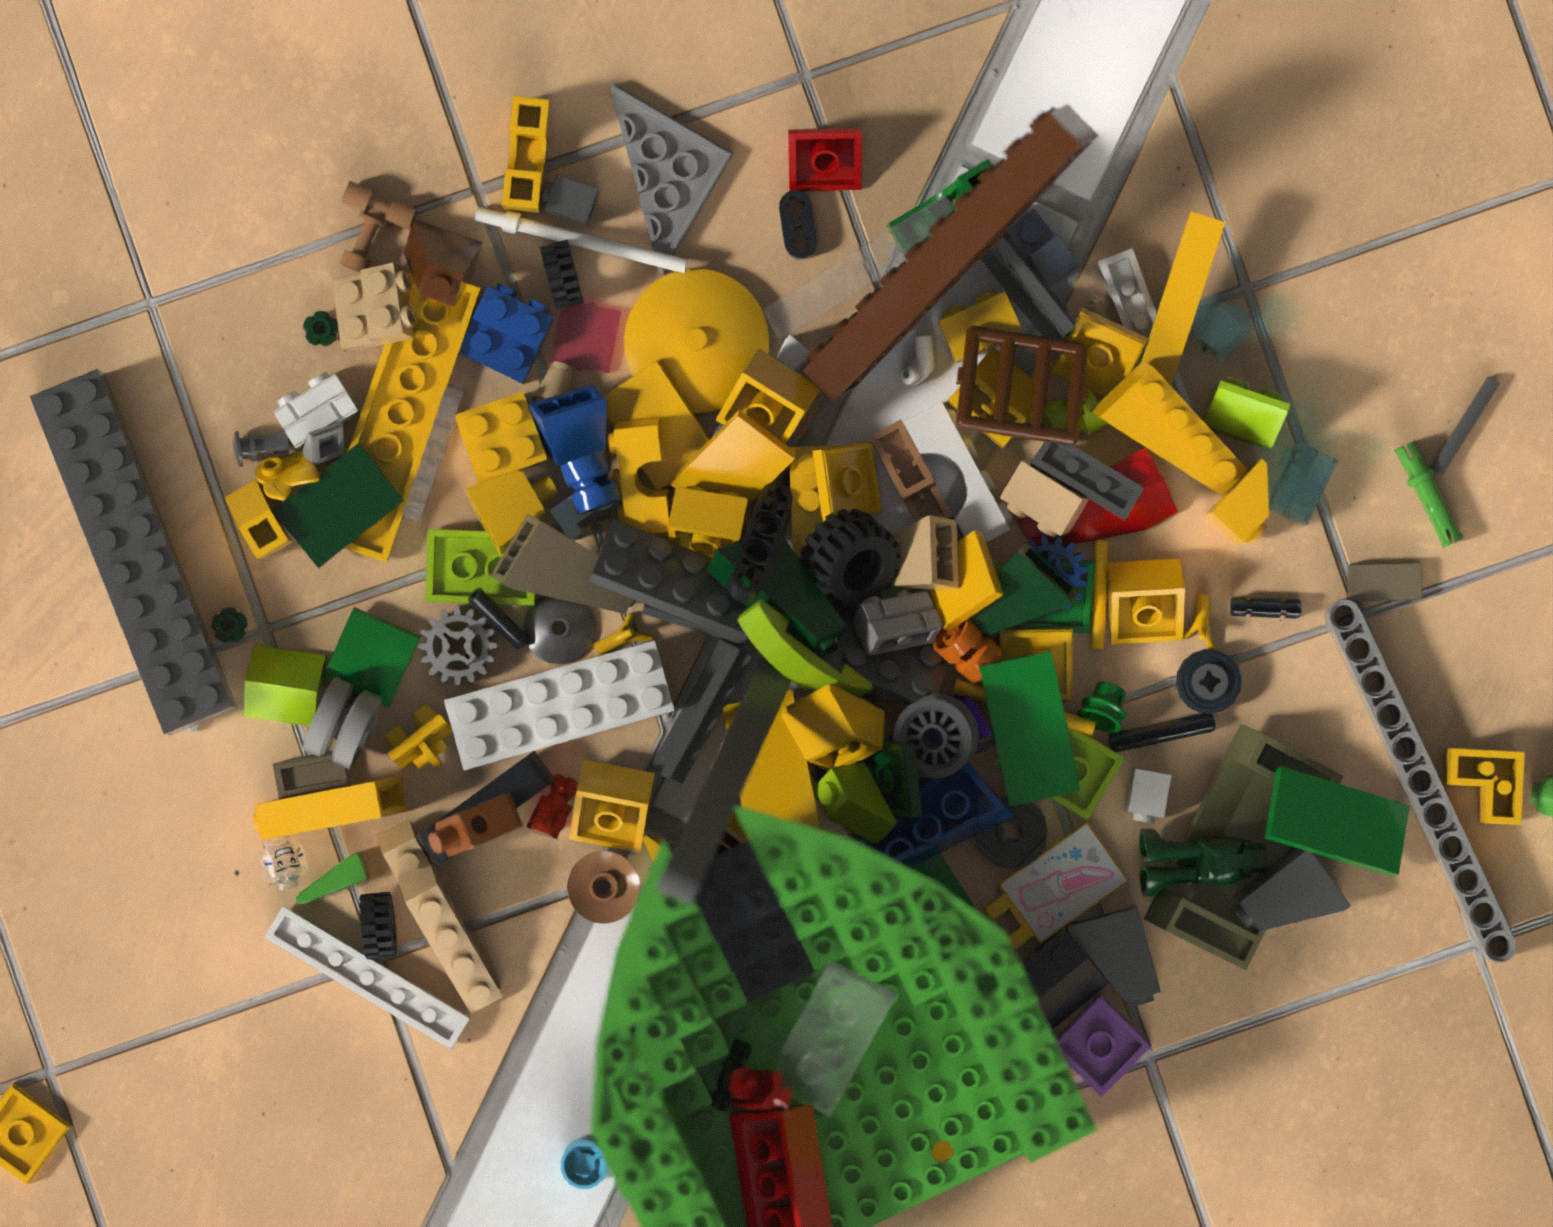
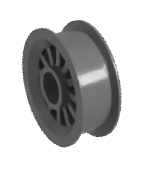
(963, 719)

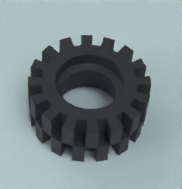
(561, 274)
(378, 925)

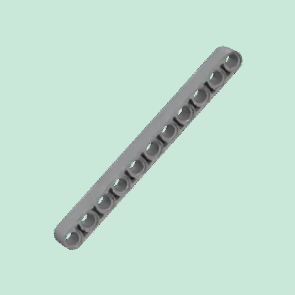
(1434, 791)

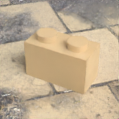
(1043, 499)

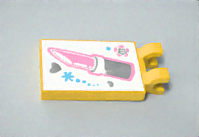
(1057, 886)

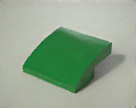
(372, 655)

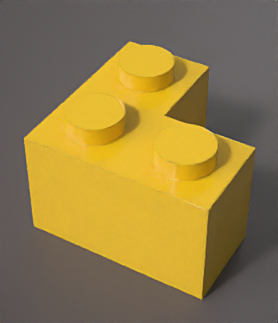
(1498, 777)

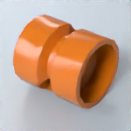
(967, 649)

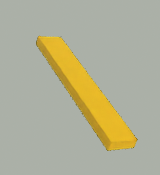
(1182, 294)

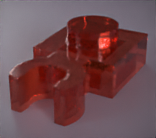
(552, 810)

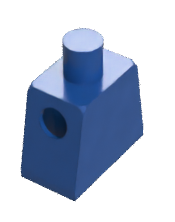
(571, 423)

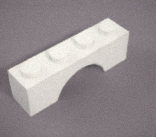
(936, 434)

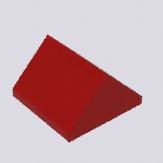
(825, 159)

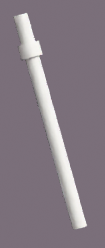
(513, 223)

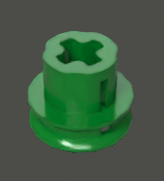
(1105, 707)

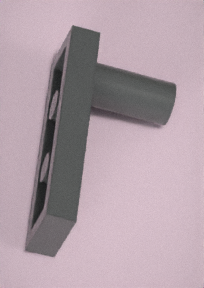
(1089, 477)

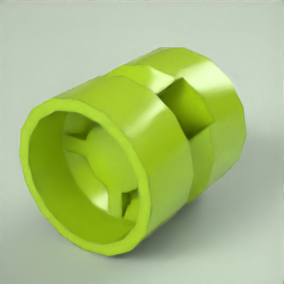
(1057, 412)

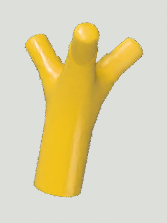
(1201, 621)
(621, 636)

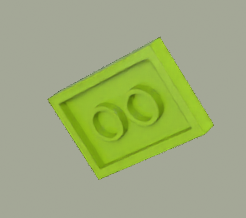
(462, 563)
(1095, 770)

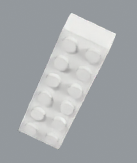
(559, 705)

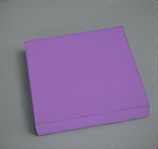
(1101, 1045)

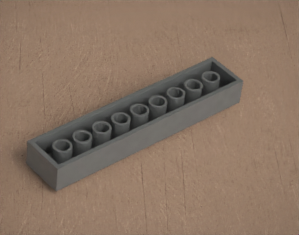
(133, 552)

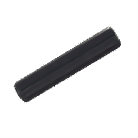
(1161, 732)

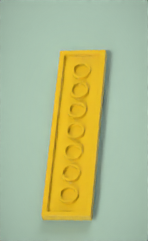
(406, 401)

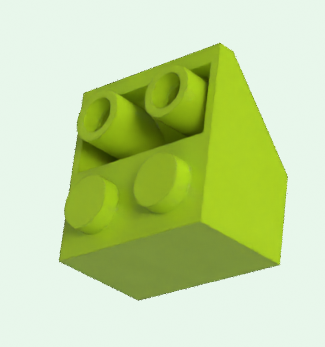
(1244, 413)

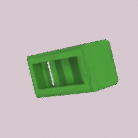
(345, 874)

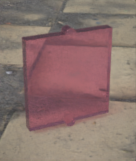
(586, 337)

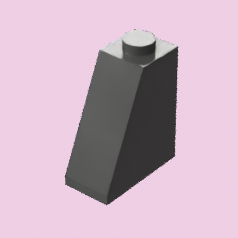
(1289, 893)
(1120, 952)

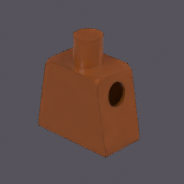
(469, 826)

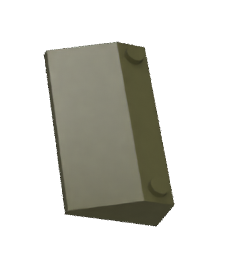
(1236, 808)

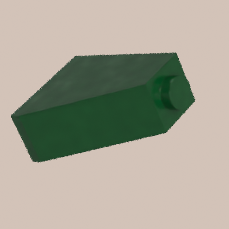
(1029, 590)

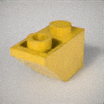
(257, 520)

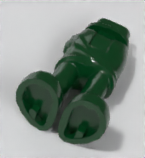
(1218, 861)

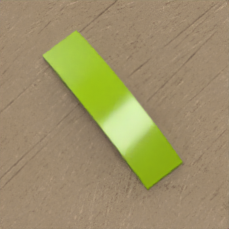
(791, 658)

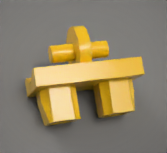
(423, 744)

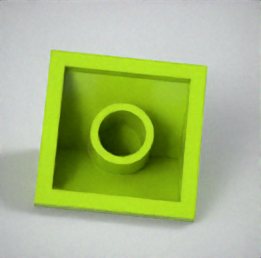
(283, 685)

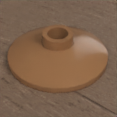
(600, 906)

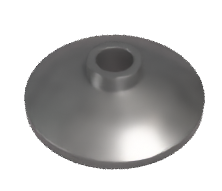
(559, 648)

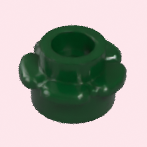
(311, 325)
(239, 623)

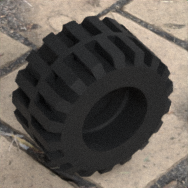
(851, 557)

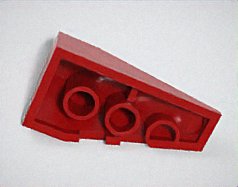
(1098, 523)

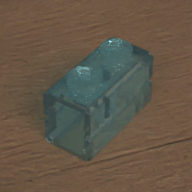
(1300, 482)

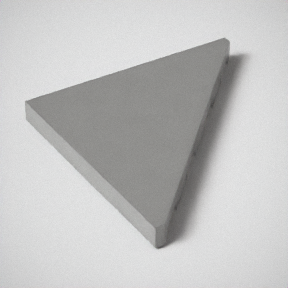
(670, 168)

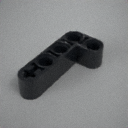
(521, 780)

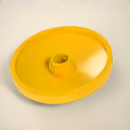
(700, 331)

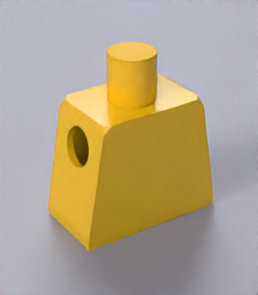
(505, 503)

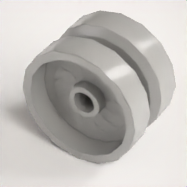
(338, 721)

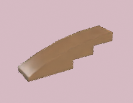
(910, 474)

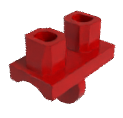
(758, 1089)

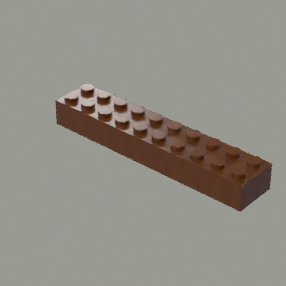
(950, 252)

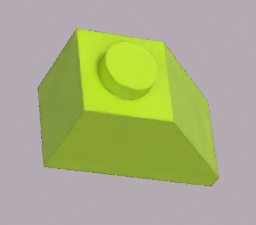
(856, 801)

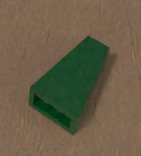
(789, 592)

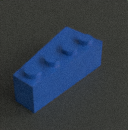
(951, 813)

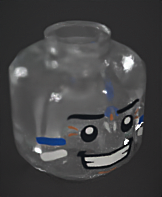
(282, 863)

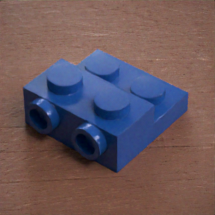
(506, 332)

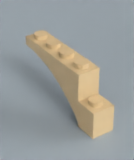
(438, 916)

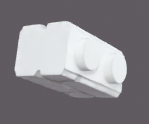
(316, 408)

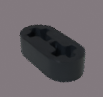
(789, 226)

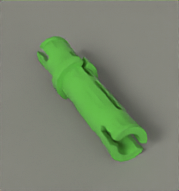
(1428, 493)

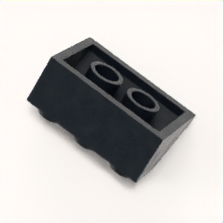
(1061, 977)

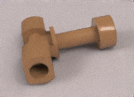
(375, 213)

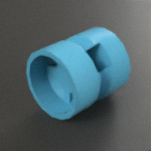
(583, 1163)

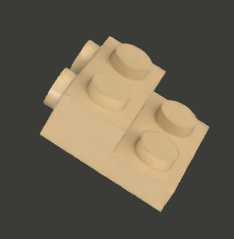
(373, 307)

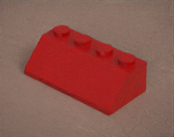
(780, 1167)

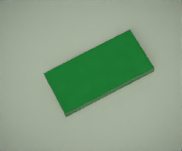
(1029, 727)
(1337, 821)

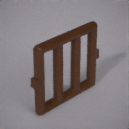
(999, 424)

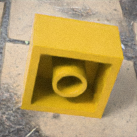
(501, 437)

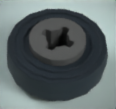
(1198, 676)

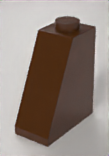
(440, 261)

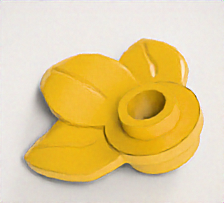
(281, 474)

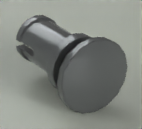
(259, 446)

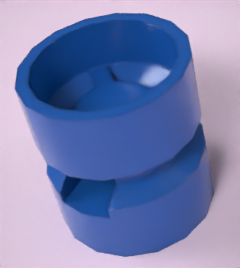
(590, 482)

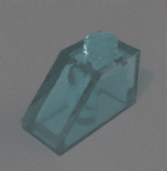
(1221, 328)

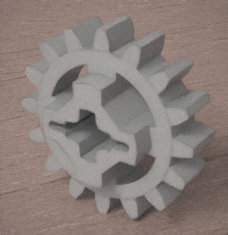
(446, 658)

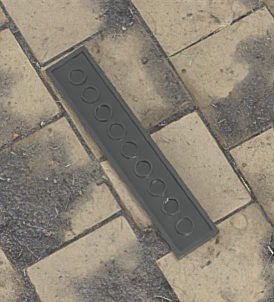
(680, 584)

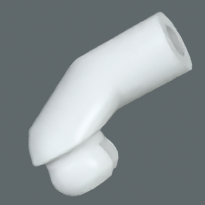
(922, 365)

